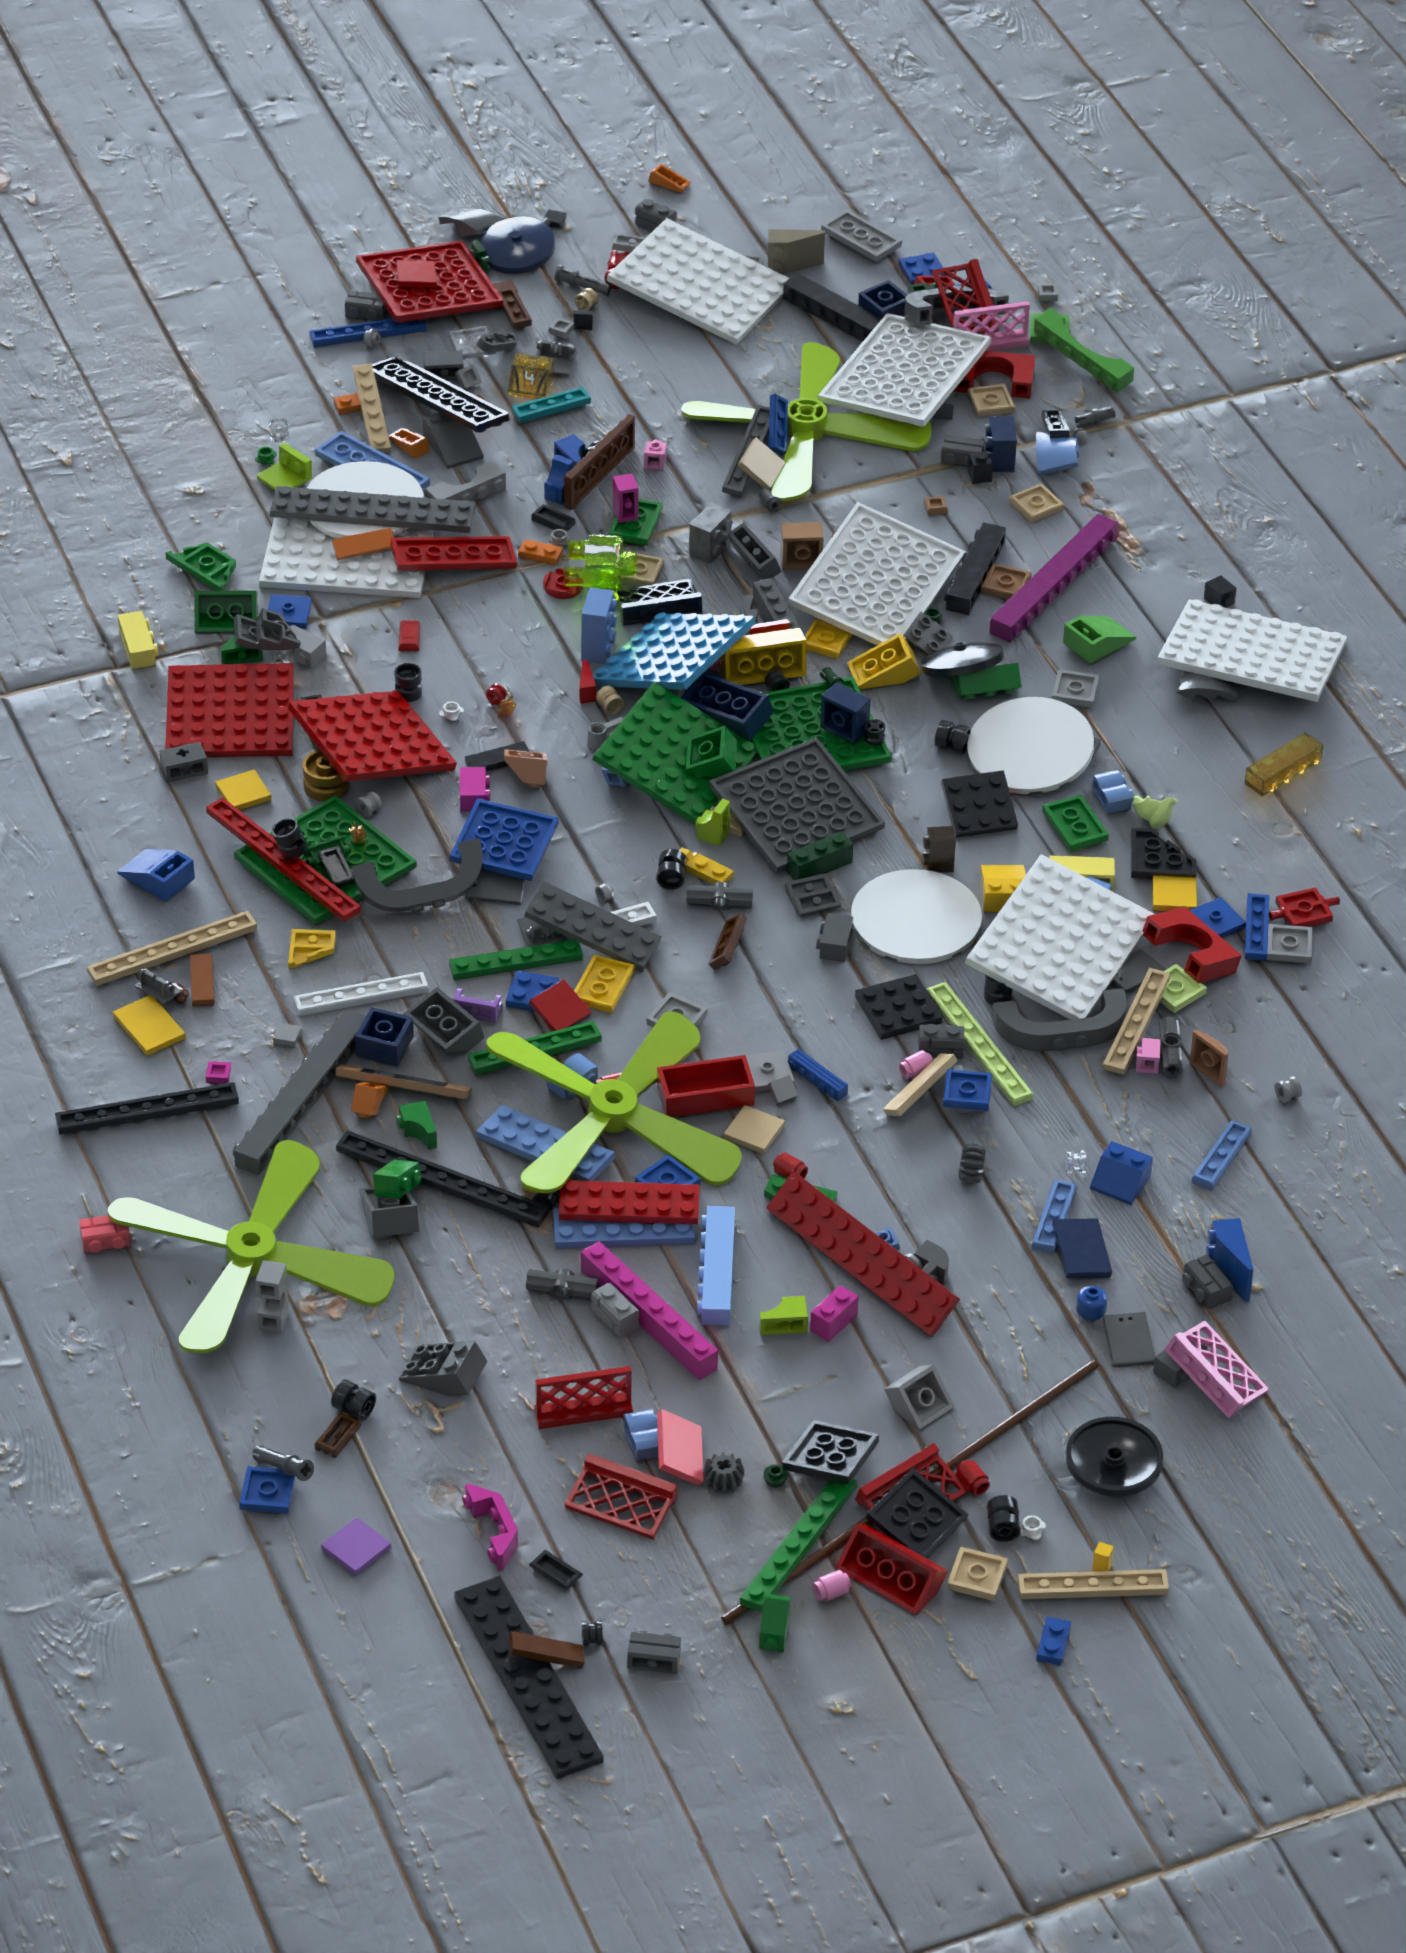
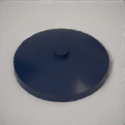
(518, 245)

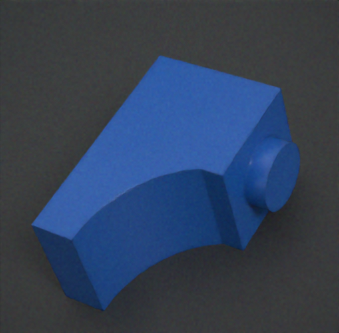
(570, 447)
(554, 485)

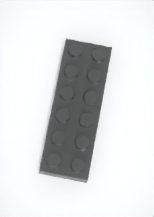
(592, 926)

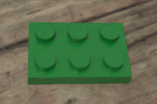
(639, 530)
(1075, 823)

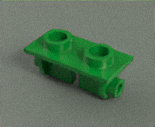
(312, 852)

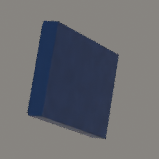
(1082, 1248)

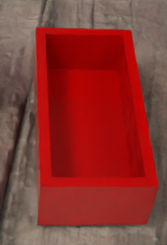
(705, 1086)

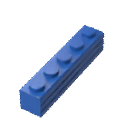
(818, 1075)

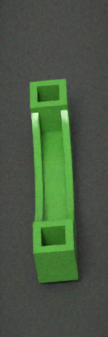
(1112, 372)

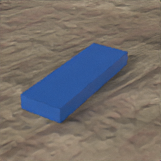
(778, 424)

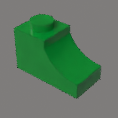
(417, 1123)

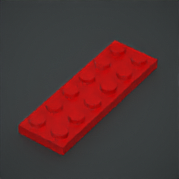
(453, 553)
(629, 1202)

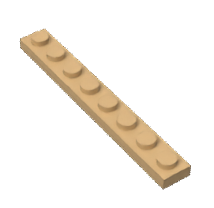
(171, 948)

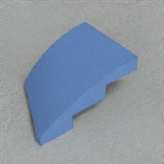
(1056, 453)

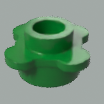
(265, 455)

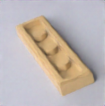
(920, 1084)

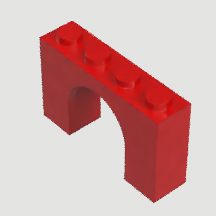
(1016, 366)
(1180, 924)

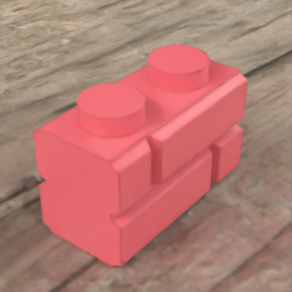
(103, 1234)

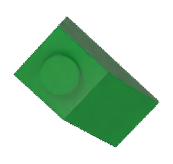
(238, 654)
(775, 1622)

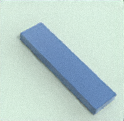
(1221, 1155)
(1057, 1207)

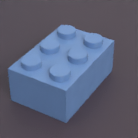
(598, 625)

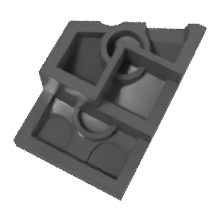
(470, 220)
(265, 632)
(1206, 686)

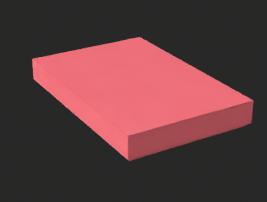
(680, 1447)

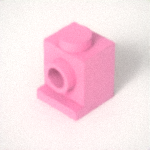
(655, 449)
(1148, 1056)

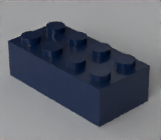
(730, 704)

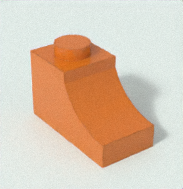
(368, 1098)

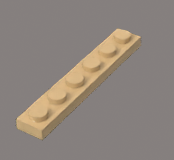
(371, 408)
(1136, 1021)
(1093, 1584)

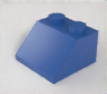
(1122, 1172)

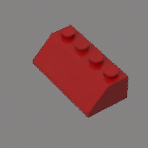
(891, 1568)

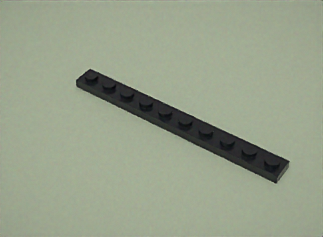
(447, 1179)

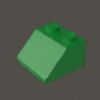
(712, 753)

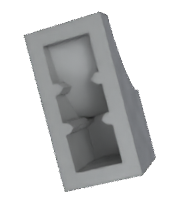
(311, 649)

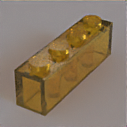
(1283, 764)

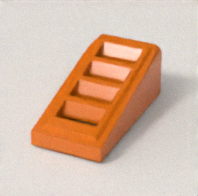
(668, 179)
(412, 443)

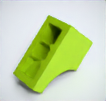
(714, 825)
(786, 1318)

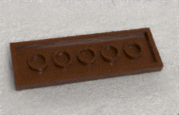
(599, 462)

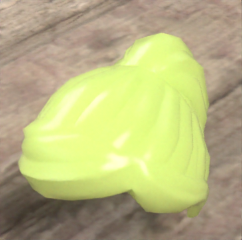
(1154, 811)

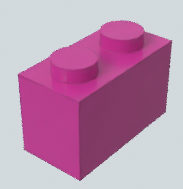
(625, 498)
(473, 786)
(834, 1313)

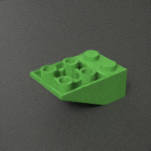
(1095, 636)

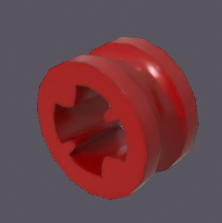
(496, 694)

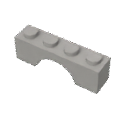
(488, 480)

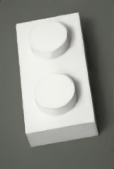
(638, 914)

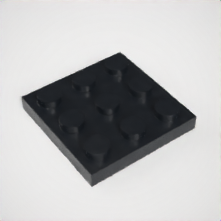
(979, 803)
(898, 1006)
(830, 1452)
(917, 1514)

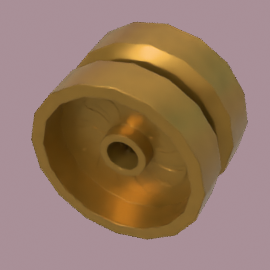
(321, 778)

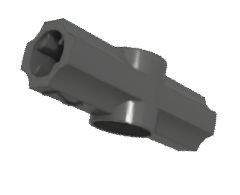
(719, 896)
(1170, 1046)
(561, 1283)

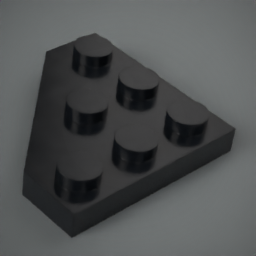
(1157, 857)

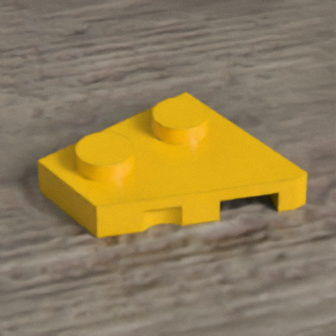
(310, 945)

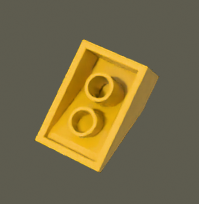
(885, 664)
(999, 884)

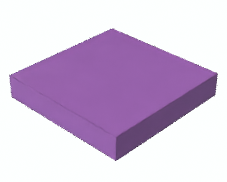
(356, 1546)

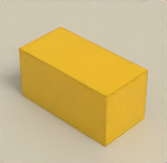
(1103, 1557)

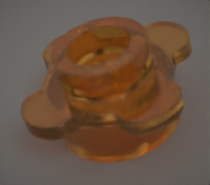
(506, 707)
(358, 833)

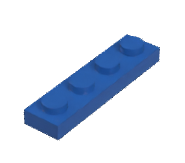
(1257, 927)

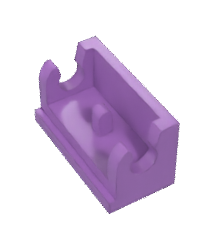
(478, 1008)

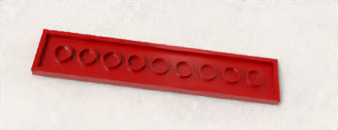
(863, 1253)

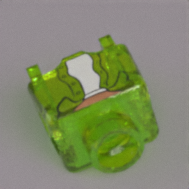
(604, 563)

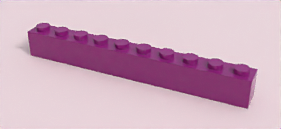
(1053, 578)

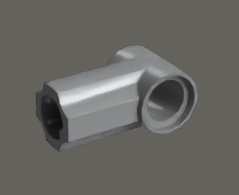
(600, 732)

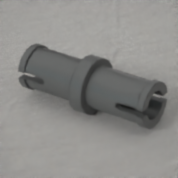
(1095, 416)

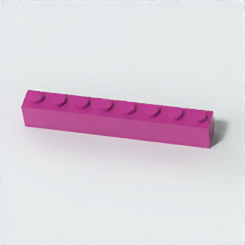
(654, 1313)

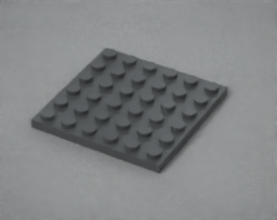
(795, 801)

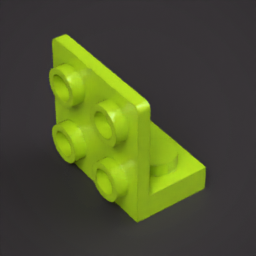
(290, 471)

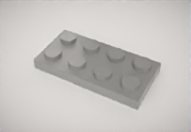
(861, 235)

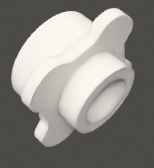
(451, 711)
(1032, 1527)

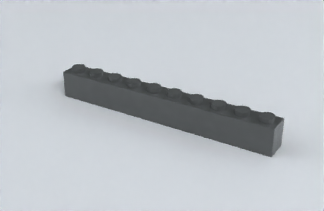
(298, 1094)

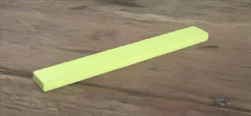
(980, 1045)

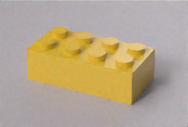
(758, 654)

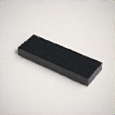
(1055, 424)
(493, 758)

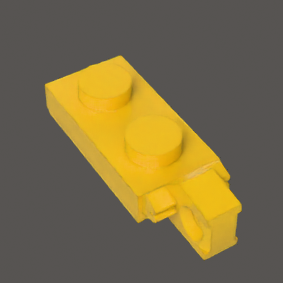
(706, 868)

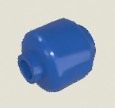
(1091, 1303)

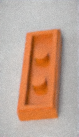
(362, 543)

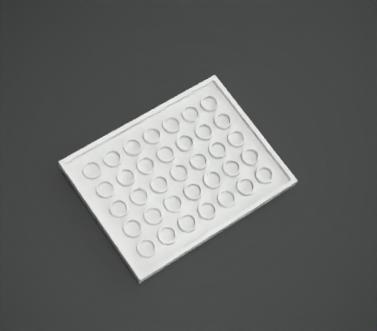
(700, 281)
(904, 370)
(305, 559)
(875, 576)
(1252, 650)
(1059, 939)

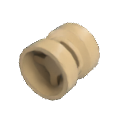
(610, 700)

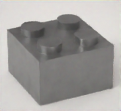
(709, 533)

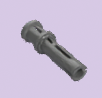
(575, 278)
(290, 1464)

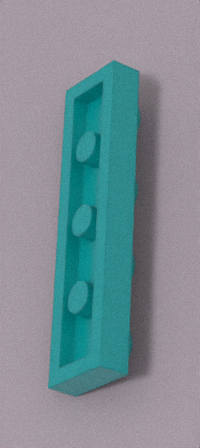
(551, 404)

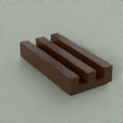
(344, 1433)

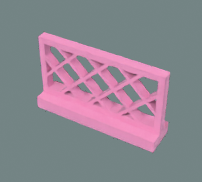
(999, 340)
(1208, 1375)

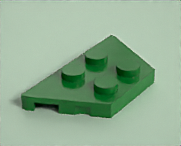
(205, 564)

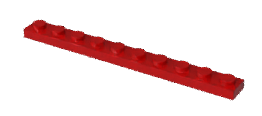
(294, 869)

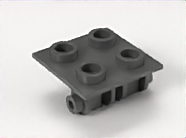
(563, 355)
(927, 634)
(538, 934)

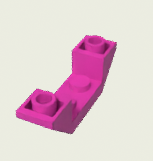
(484, 1502)

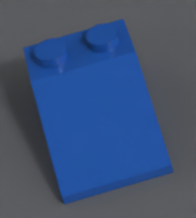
(1231, 1254)

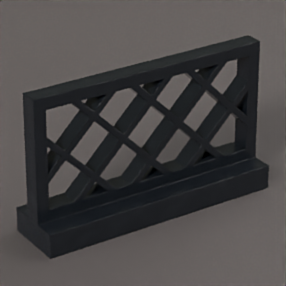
(648, 607)

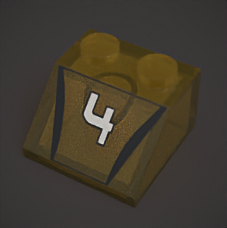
(531, 376)

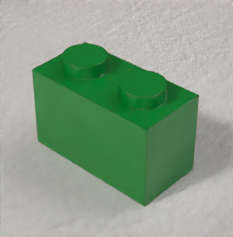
(396, 1179)

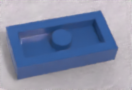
(1053, 1641)

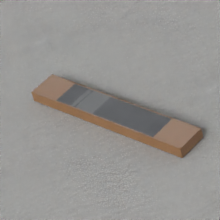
(403, 1081)

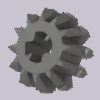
(972, 1163)
(723, 1472)

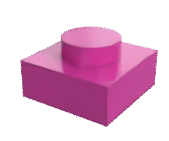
(218, 1072)

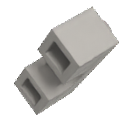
(272, 1288)

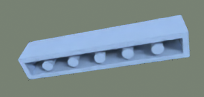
(717, 1265)

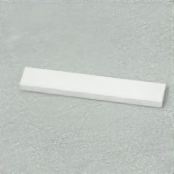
(360, 994)

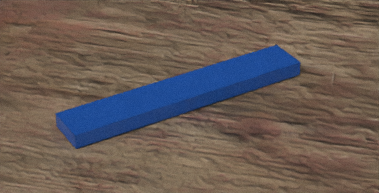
(356, 332)

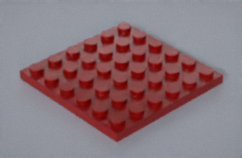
(459, 288)
(231, 708)
(371, 735)

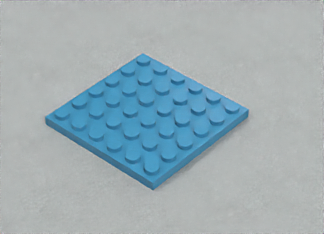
(673, 650)

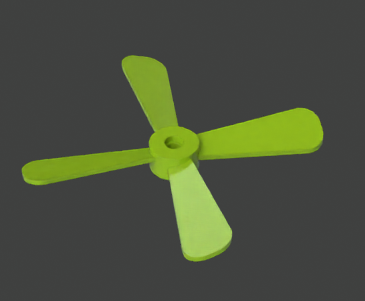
(810, 422)
(615, 1107)
(251, 1242)

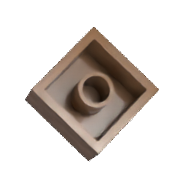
(800, 544)

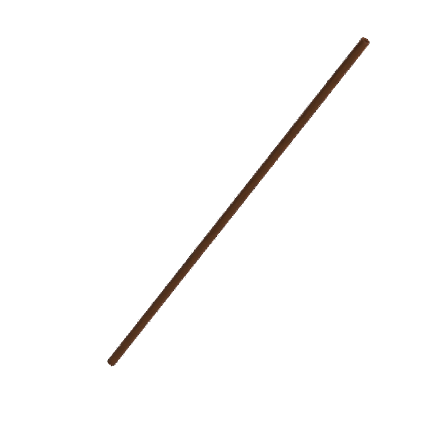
(951, 1463)

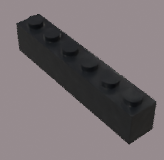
(830, 307)
(975, 566)

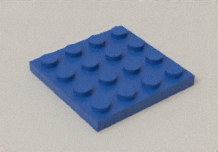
(509, 837)

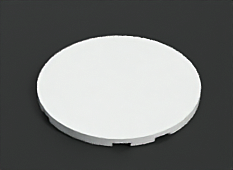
(360, 478)
(1034, 742)
(916, 916)

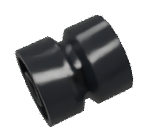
(408, 681)
(952, 736)
(289, 838)
(671, 869)
(996, 991)
(353, 1399)
(1003, 1518)

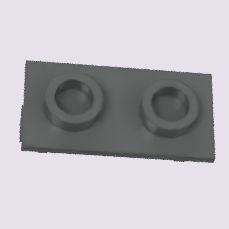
(156, 986)

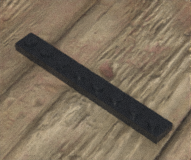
(146, 1108)

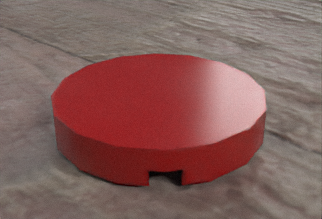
(555, 585)

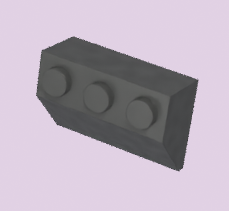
(446, 1022)

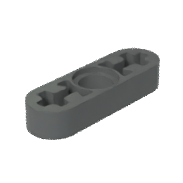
(497, 342)

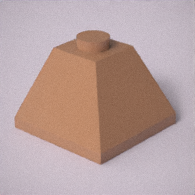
(527, 766)
(1209, 1057)

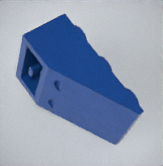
(160, 872)

